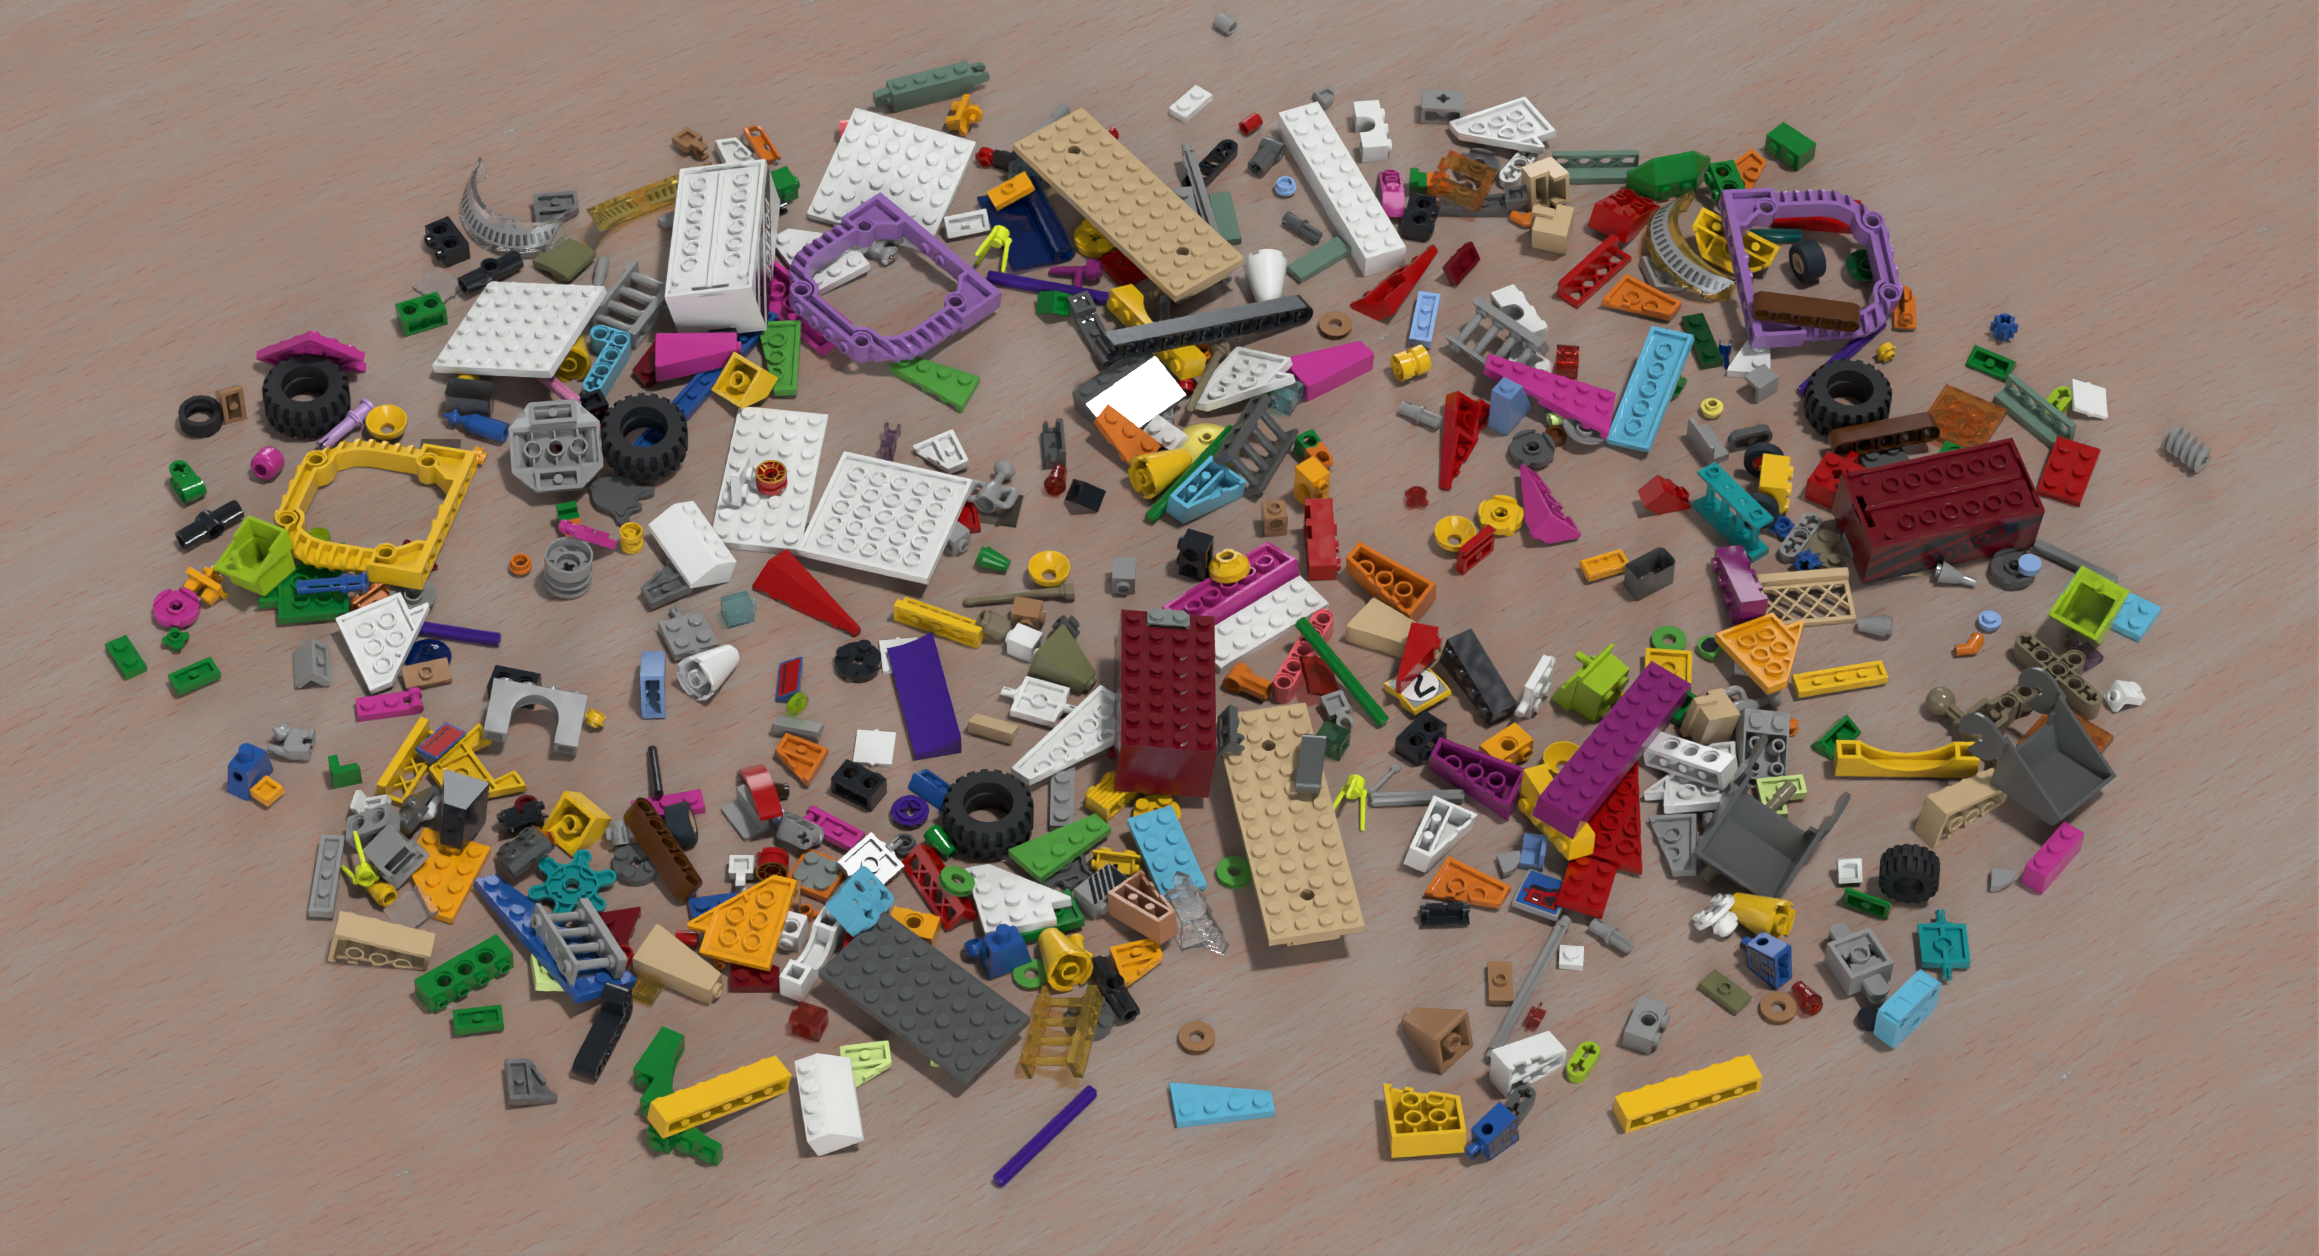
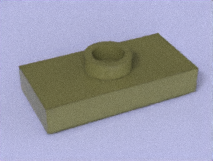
(1725, 991)

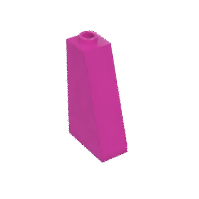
(692, 353)
(1330, 367)

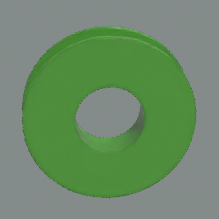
(1669, 632)
(1230, 881)
(954, 888)
(1036, 966)

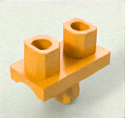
(963, 115)
(209, 581)

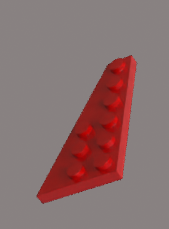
(1619, 826)

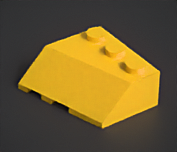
(1423, 1122)

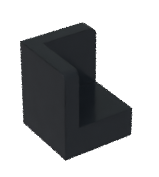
(1002, 158)
(1085, 495)

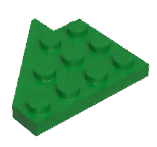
(305, 607)

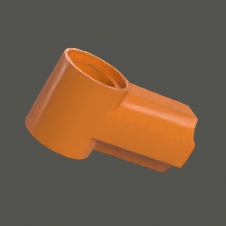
(1242, 679)

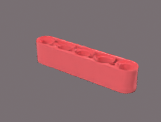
(1290, 675)

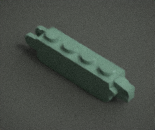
(931, 86)

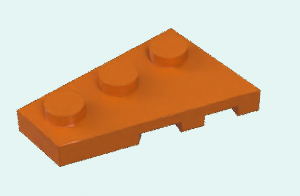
(1750, 167)
(1641, 299)
(1124, 435)
(1464, 883)

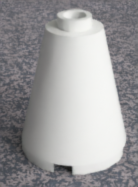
(1266, 273)
(707, 670)

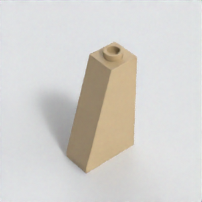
(1380, 629)
(677, 967)

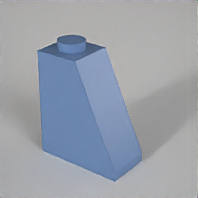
(1507, 406)
(653, 684)

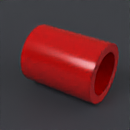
(1250, 123)
(688, 937)

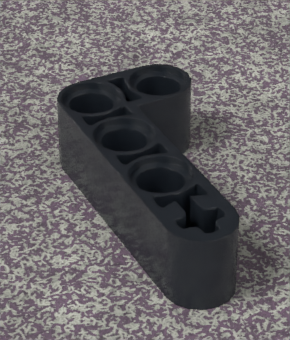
(605, 1031)

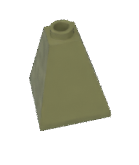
(1063, 663)

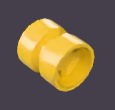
(1410, 363)

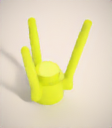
(996, 239)
(1353, 789)
(364, 872)

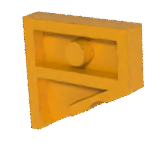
(1135, 959)

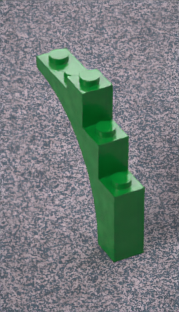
(656, 1074)

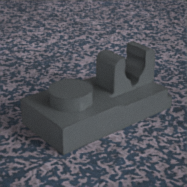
(1227, 733)

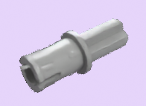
(1420, 414)
(1611, 935)

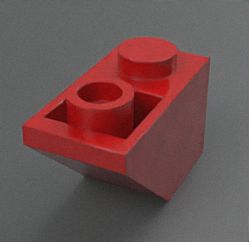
(1664, 496)

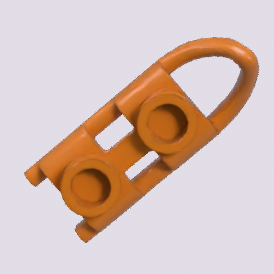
(758, 143)

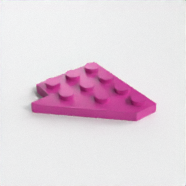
(314, 344)

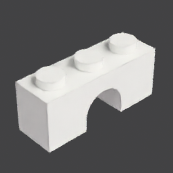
(1373, 140)
(1514, 304)

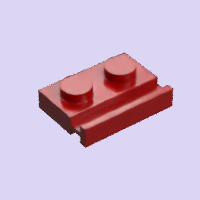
(1475, 549)

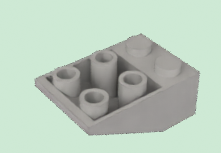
(1773, 725)

